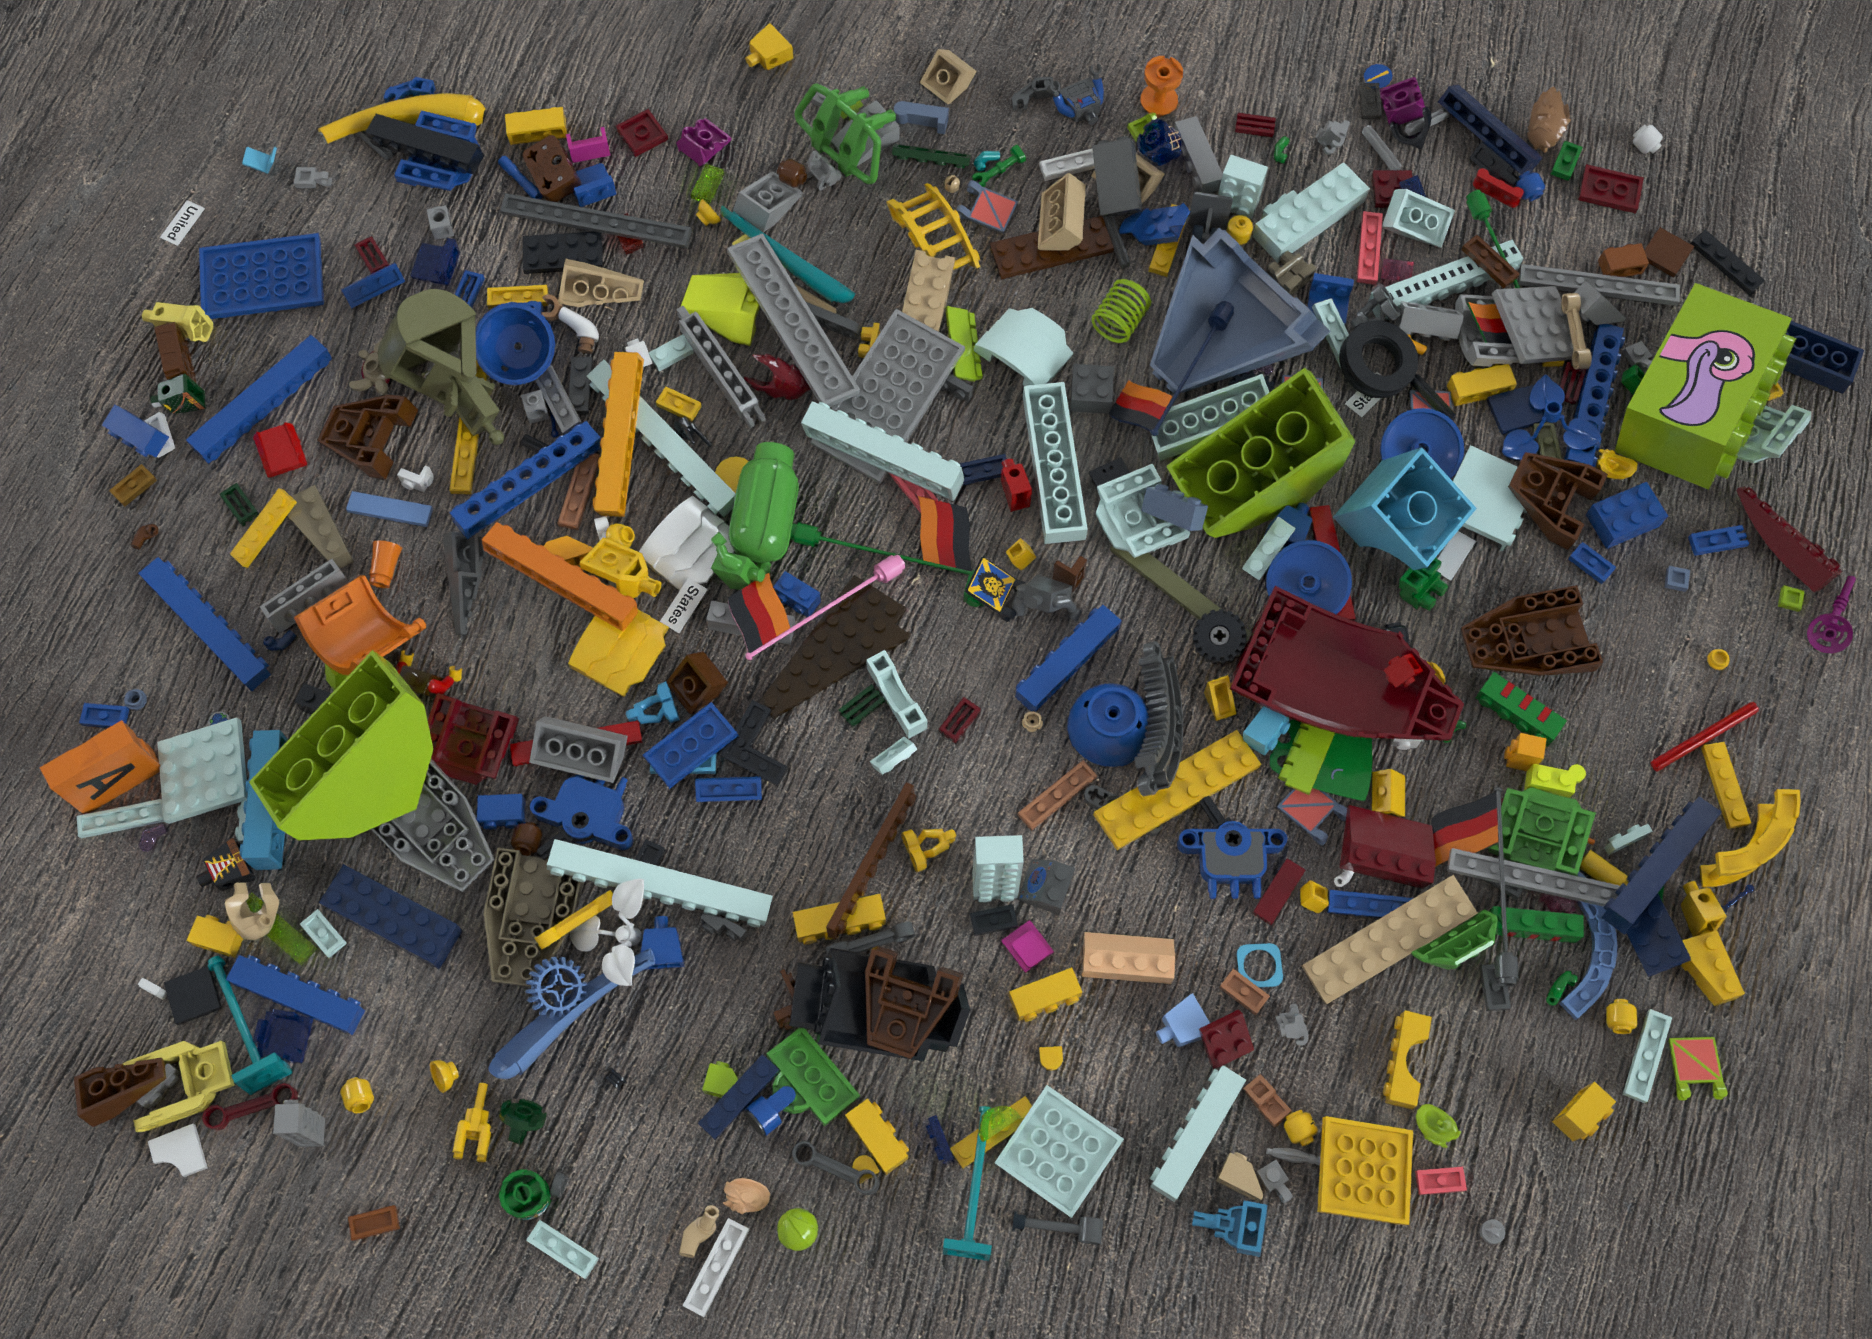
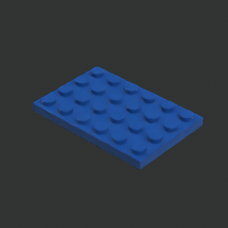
(261, 276)

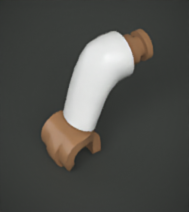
(585, 329)

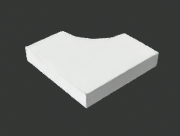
(181, 1149)

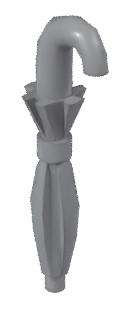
(1293, 1155)

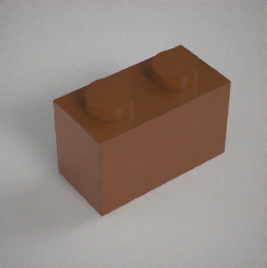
(1623, 261)

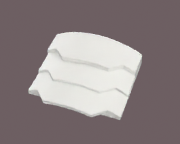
(683, 544)

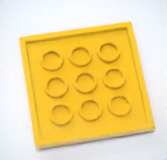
(1365, 1171)

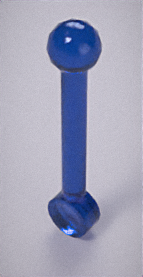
(554, 433)
(1748, 889)

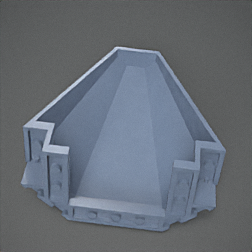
(1263, 330)

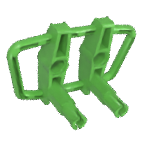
(856, 137)

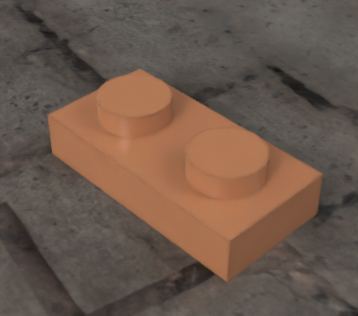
(1244, 991)

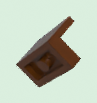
(1068, 575)

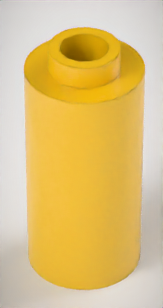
(1601, 869)

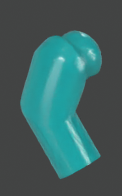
(984, 157)

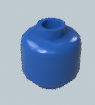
(1532, 185)

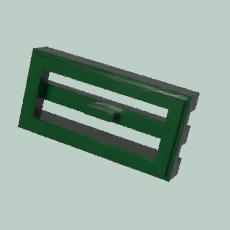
(248, 516)
(875, 694)

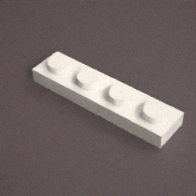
(716, 1267)

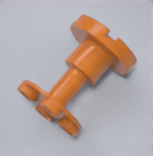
(1162, 78)

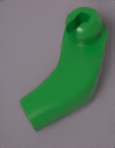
(1559, 986)

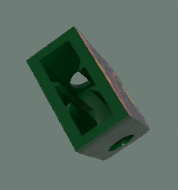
(179, 395)

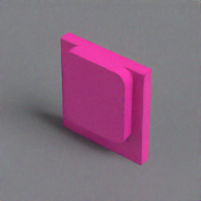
(1027, 946)

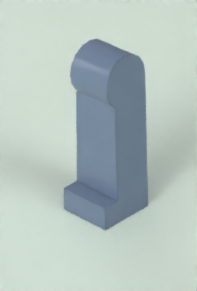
(922, 115)

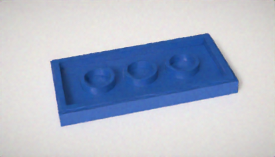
(690, 745)

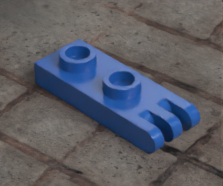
(1718, 540)

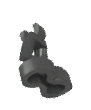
(1387, 306)

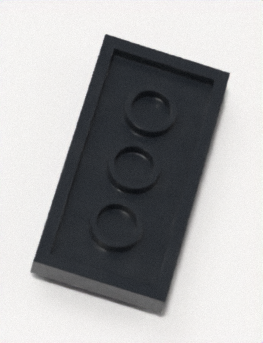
(550, 251)

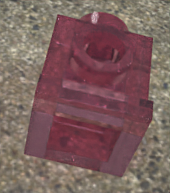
(1558, 904)

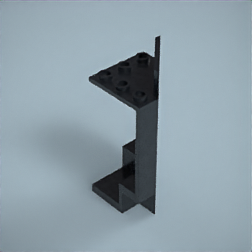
(833, 1003)

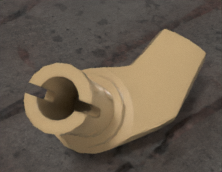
(698, 1231)

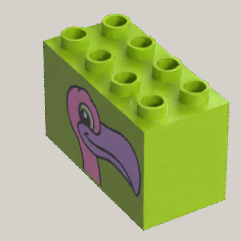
(1706, 387)

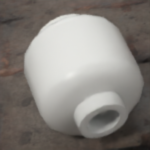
(1647, 139)

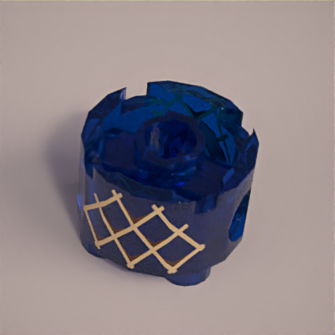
(1159, 142)

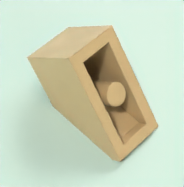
(1240, 1176)

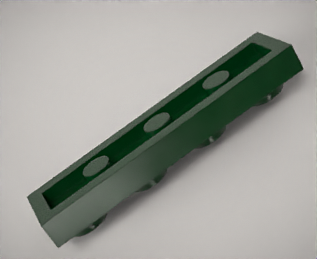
(923, 154)

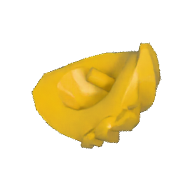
(1615, 465)

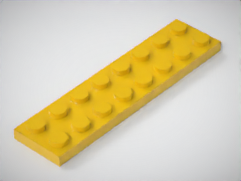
(1196, 778)

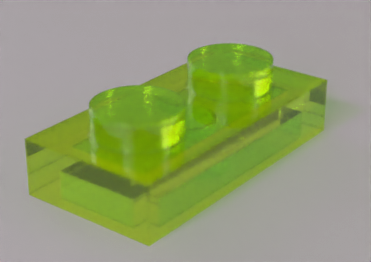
(707, 183)

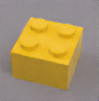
(1584, 1112)

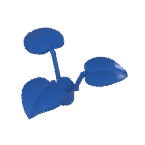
(1550, 396)

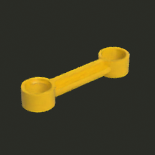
(574, 920)

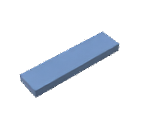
(389, 509)

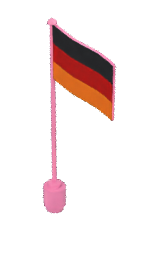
(764, 619)

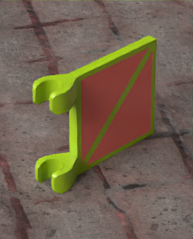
(1696, 1062)

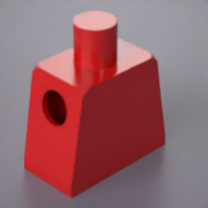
(1015, 485)

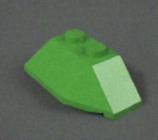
(1460, 942)

